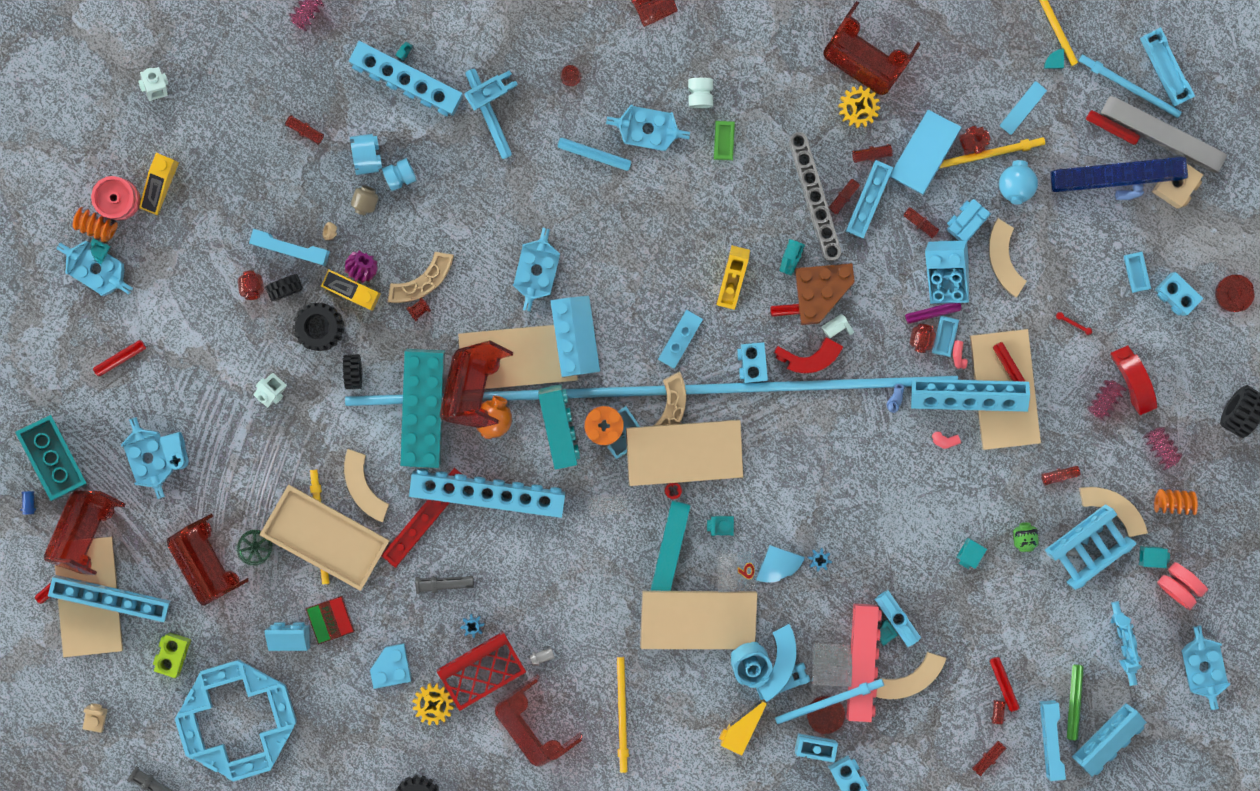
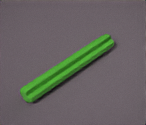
(1075, 702)

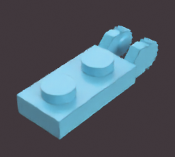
(489, 90)

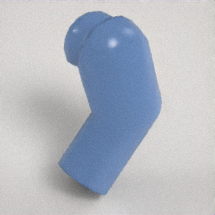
(1130, 194)
(896, 399)

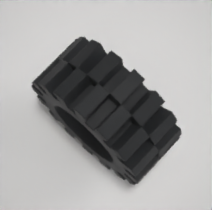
(284, 287)
(352, 371)

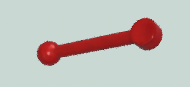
(1060, 315)

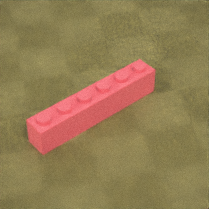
(864, 654)

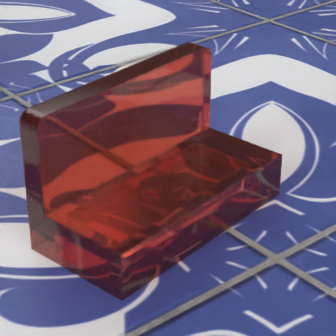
(653, 10)

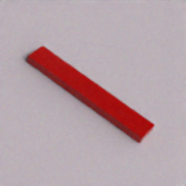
(416, 527)

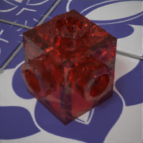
(970, 145)

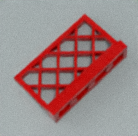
(473, 656)

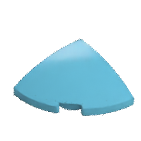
(778, 565)

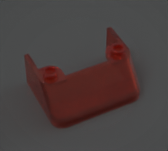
(864, 60)
(467, 384)
(77, 529)
(200, 562)
(509, 712)

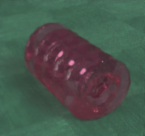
(305, 12)
(1106, 399)
(1164, 447)

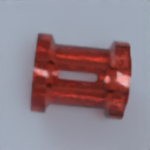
(418, 309)

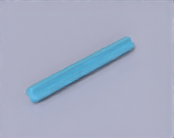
(490, 118)

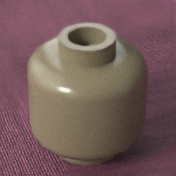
(364, 200)

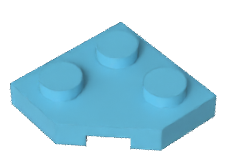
(391, 667)

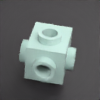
(153, 83)
(270, 390)

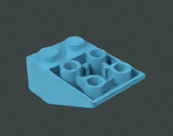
(948, 271)

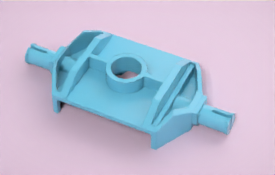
(635, 118)
(532, 254)
(80, 263)
(145, 473)
(1129, 650)
(1214, 679)

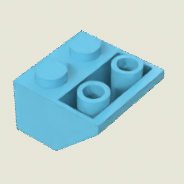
(288, 637)

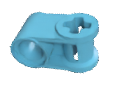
(174, 448)

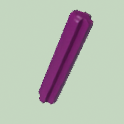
(932, 312)

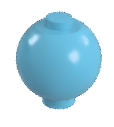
(1018, 182)

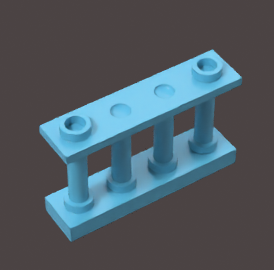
(1074, 539)

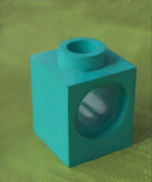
(970, 554)
(1154, 557)

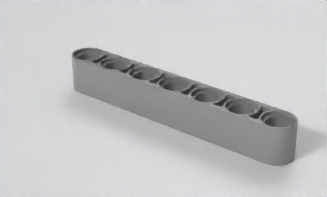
(1164, 134)
(816, 187)

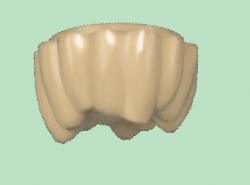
(329, 231)

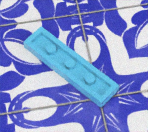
(869, 199)

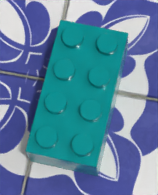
(558, 428)
(51, 458)

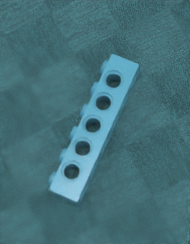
(364, 52)
(970, 395)
(109, 598)

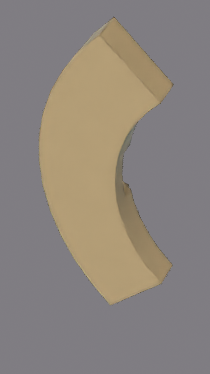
(1000, 258)
(425, 283)
(675, 401)
(359, 488)
(1124, 509)
(915, 682)

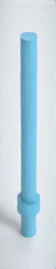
(1097, 67)
(864, 688)

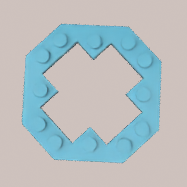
(199, 700)

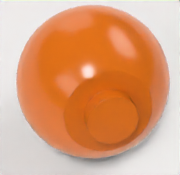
(497, 409)

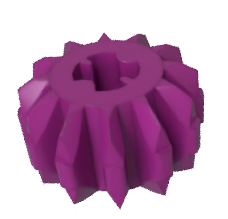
(361, 266)

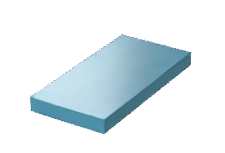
(925, 152)

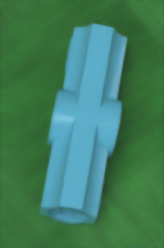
(890, 609)

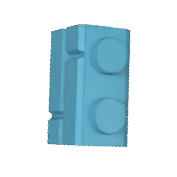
(968, 221)
(816, 747)

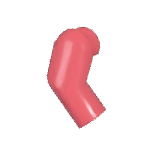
(957, 355)
(945, 442)

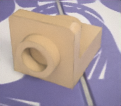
(94, 718)

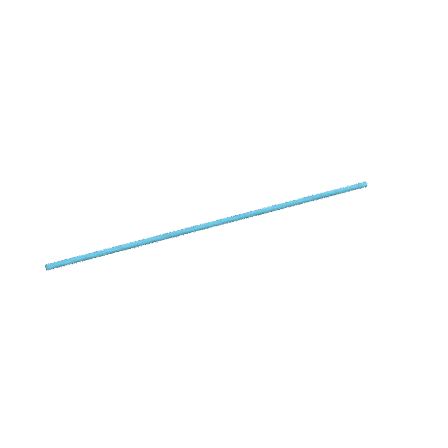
(661, 390)

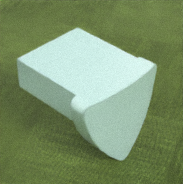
(837, 325)

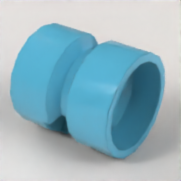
(399, 174)

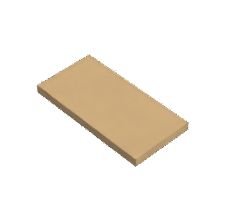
(533, 358)
(1005, 428)
(684, 452)
(324, 537)
(697, 619)
(85, 627)

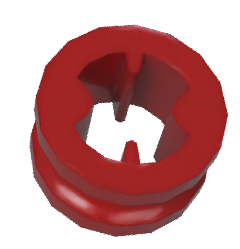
(667, 491)

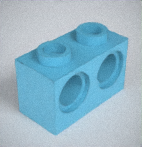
(1181, 290)
(758, 362)
(845, 780)

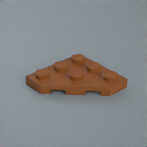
(821, 289)

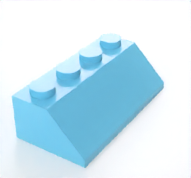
(575, 336)
(1109, 740)

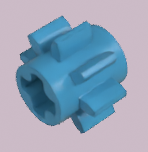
(816, 555)
(467, 625)

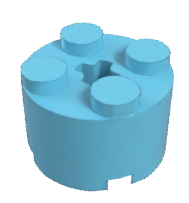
(364, 154)
(751, 664)

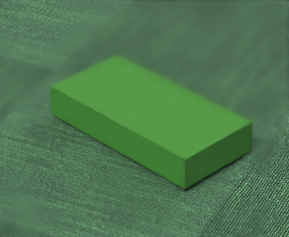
(724, 140)

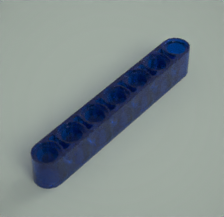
(1119, 174)

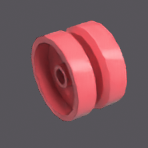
(105, 192)
(1182, 586)

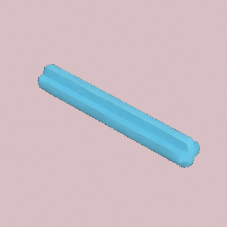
(594, 154)

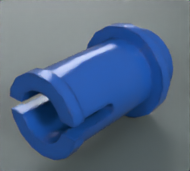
(28, 502)

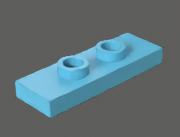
(680, 339)

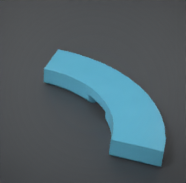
(784, 663)

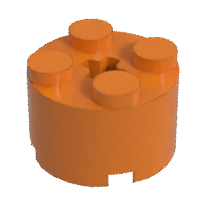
(595, 432)

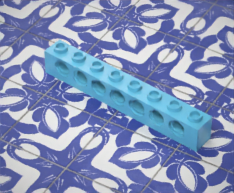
(419, 490)

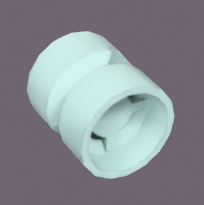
(700, 92)

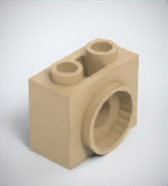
(1179, 195)

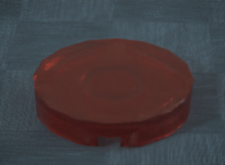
(1234, 293)
(826, 719)

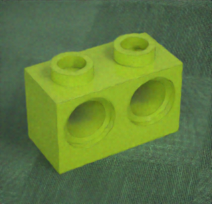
(176, 657)

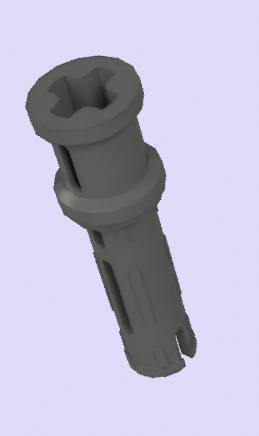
(434, 584)
(146, 781)

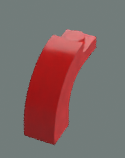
(818, 361)
(1137, 380)

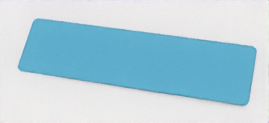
(1023, 108)

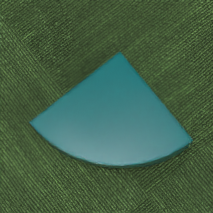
(404, 50)
(1055, 60)
(99, 250)
(887, 632)

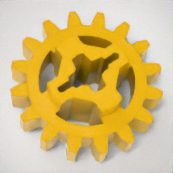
(851, 103)
(428, 697)

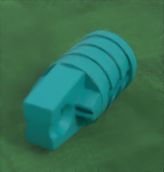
(791, 257)

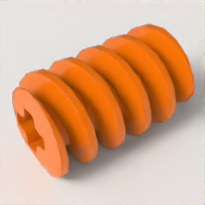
(94, 226)
(1176, 500)

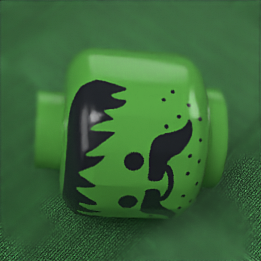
(1025, 537)

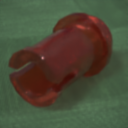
(998, 712)

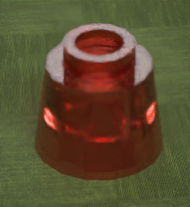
(570, 75)

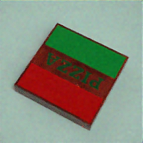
(330, 619)

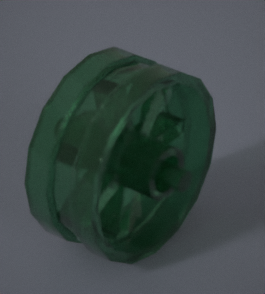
(253, 549)

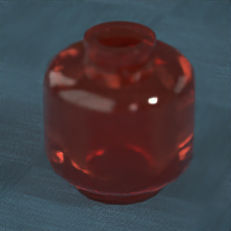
(250, 285)
(923, 338)

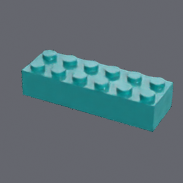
(421, 408)

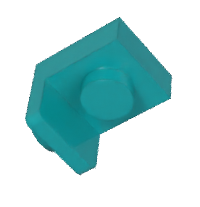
(721, 525)

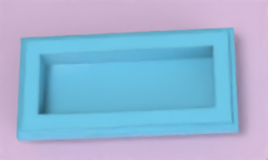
(1137, 272)
(945, 336)

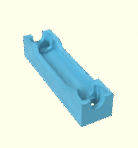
(1167, 67)
(267, 241)
(1049, 717)

